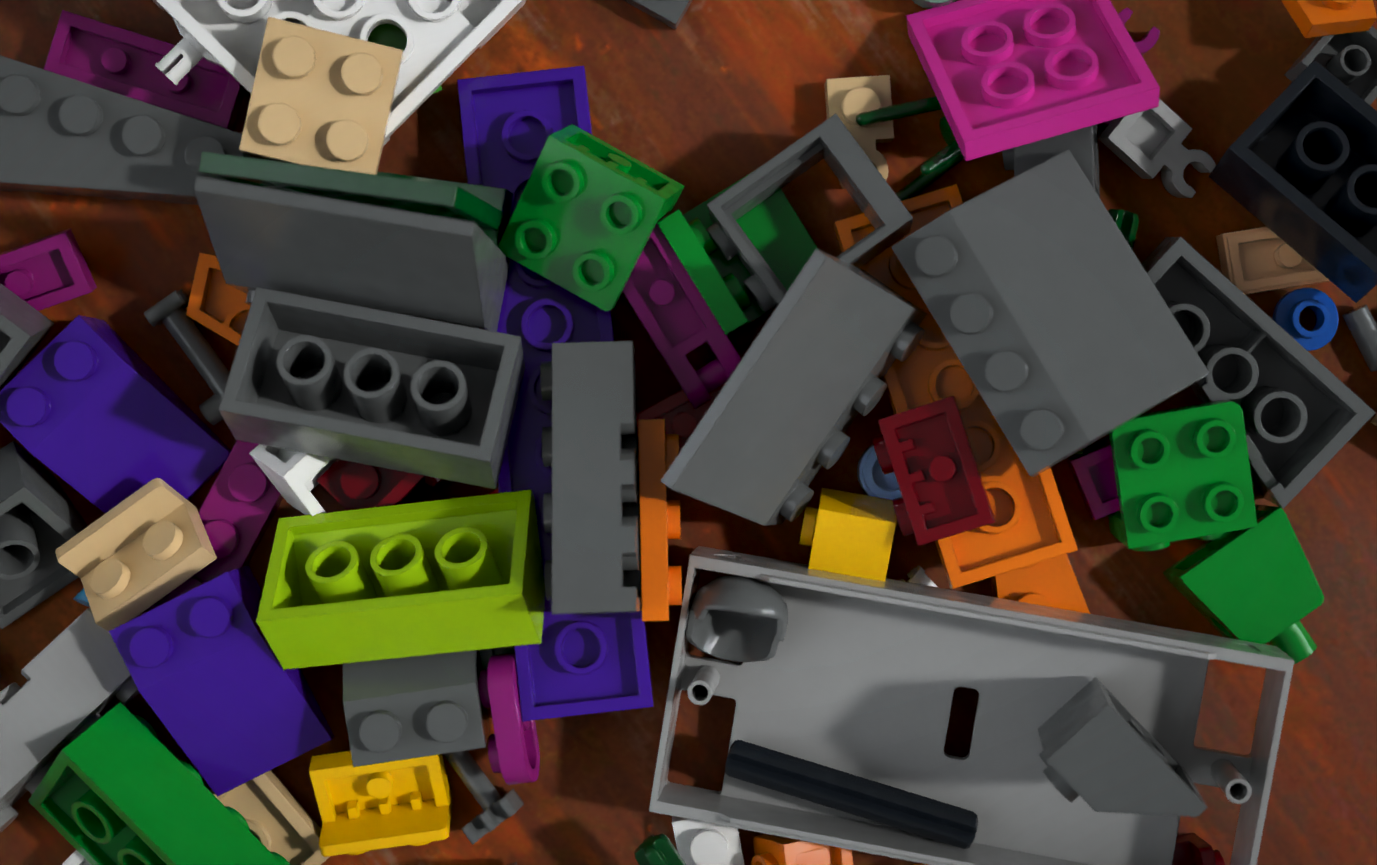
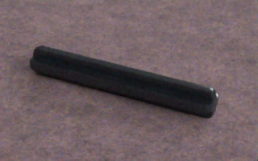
(852, 794)

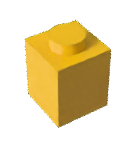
(850, 534)

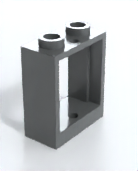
(855, 172)

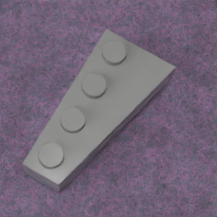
(64, 695)

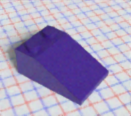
(107, 418)
(220, 683)

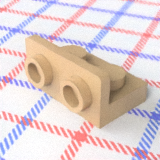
(137, 553)

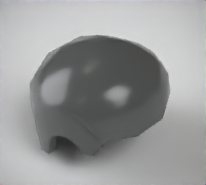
(737, 619)

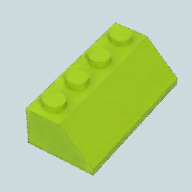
(404, 581)

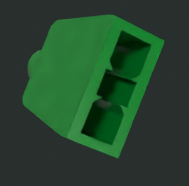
(1254, 584)

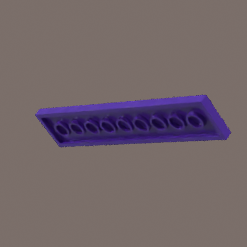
(584, 658)

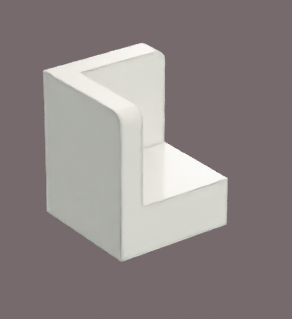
(293, 475)

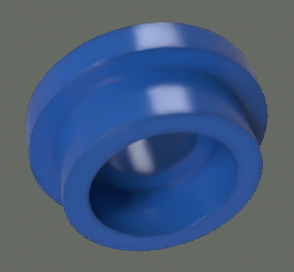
(1287, 317)

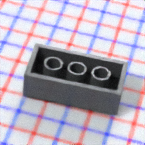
(374, 387)

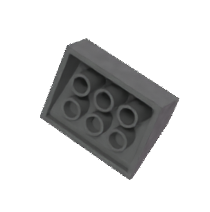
(354, 253)
(1049, 311)
(797, 393)

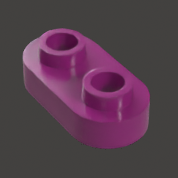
(515, 743)

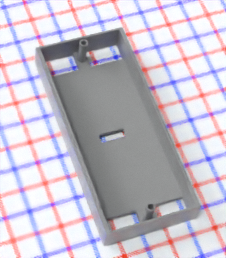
(872, 691)

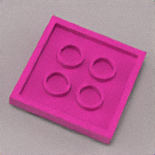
(1029, 69)

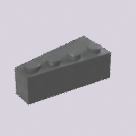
(96, 142)
(1289, 400)
(593, 478)

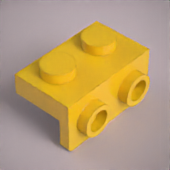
(380, 803)

